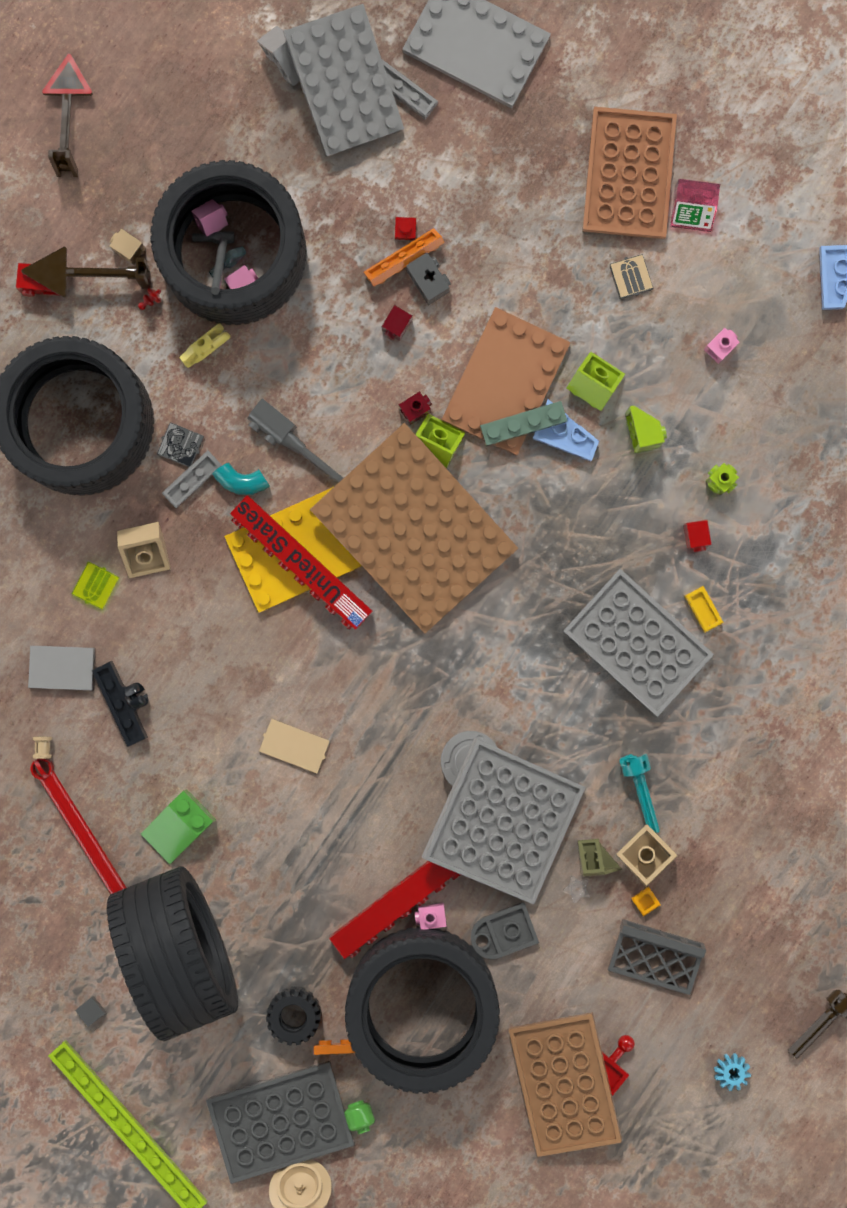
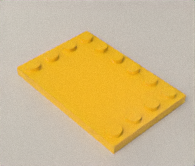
(263, 575)

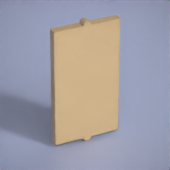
(294, 746)

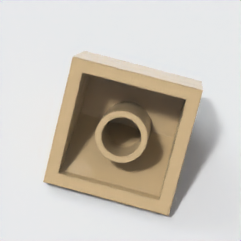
(143, 549)
(646, 855)

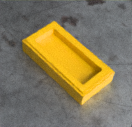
(703, 609)

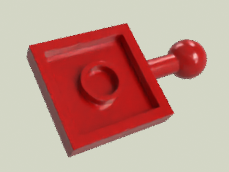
(616, 1073)

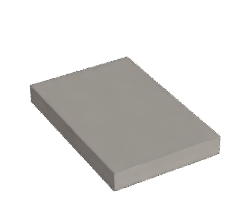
(61, 667)

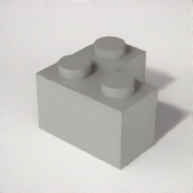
(277, 51)

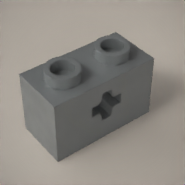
(429, 266)

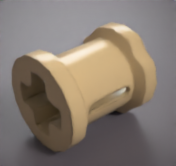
(42, 747)

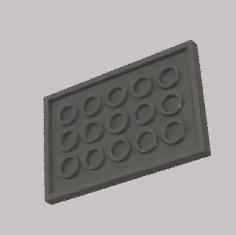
(280, 1122)

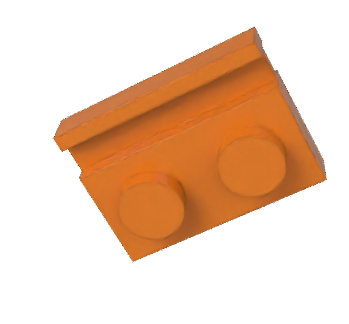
(327, 1047)

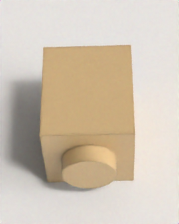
(126, 246)

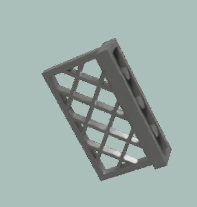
(661, 939)

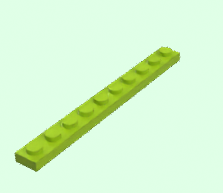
(127, 1127)

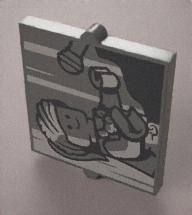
(180, 445)

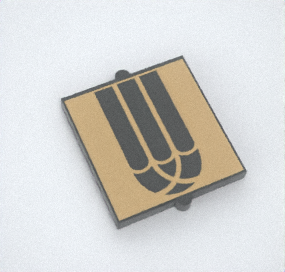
(631, 276)

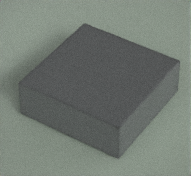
(90, 1011)

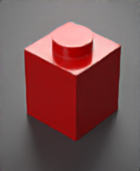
(697, 535)

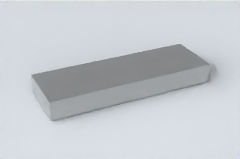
(191, 479)

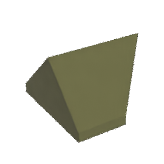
(595, 859)

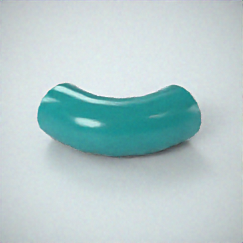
(240, 483)

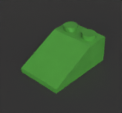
(178, 826)

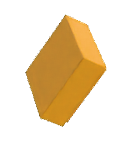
(645, 901)

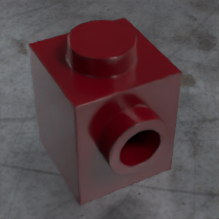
(415, 407)

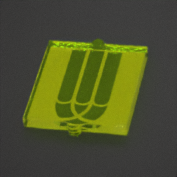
(95, 585)

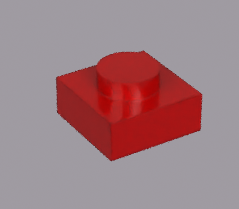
(405, 228)

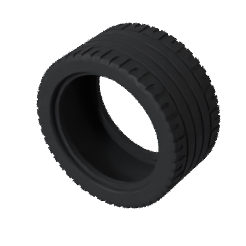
(223, 183)
(31, 372)
(171, 954)
(422, 1072)

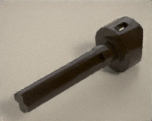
(838, 1007)

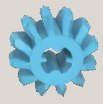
(728, 1079)

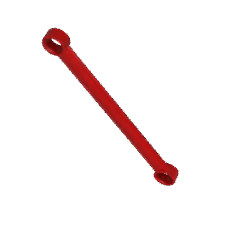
(78, 826)

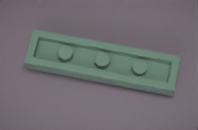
(523, 423)

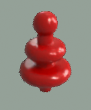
(148, 300)

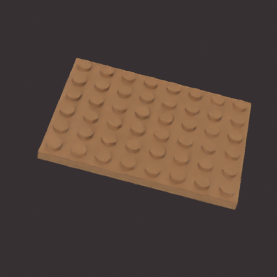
(414, 528)

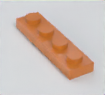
(398, 260)

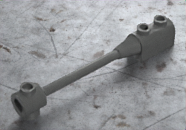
(280, 431)

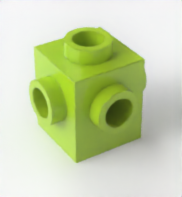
(715, 482)

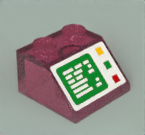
(694, 205)

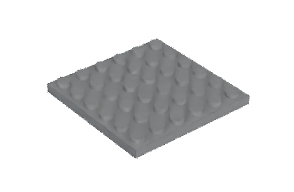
(503, 821)

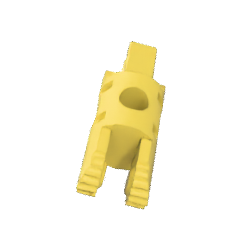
(204, 346)

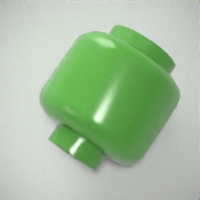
(359, 1116)

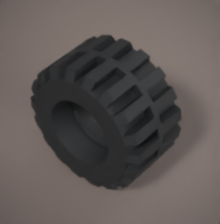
(280, 1028)

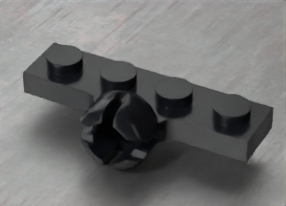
(122, 702)

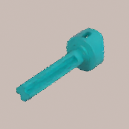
(636, 768)

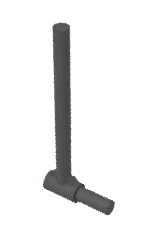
(222, 240)

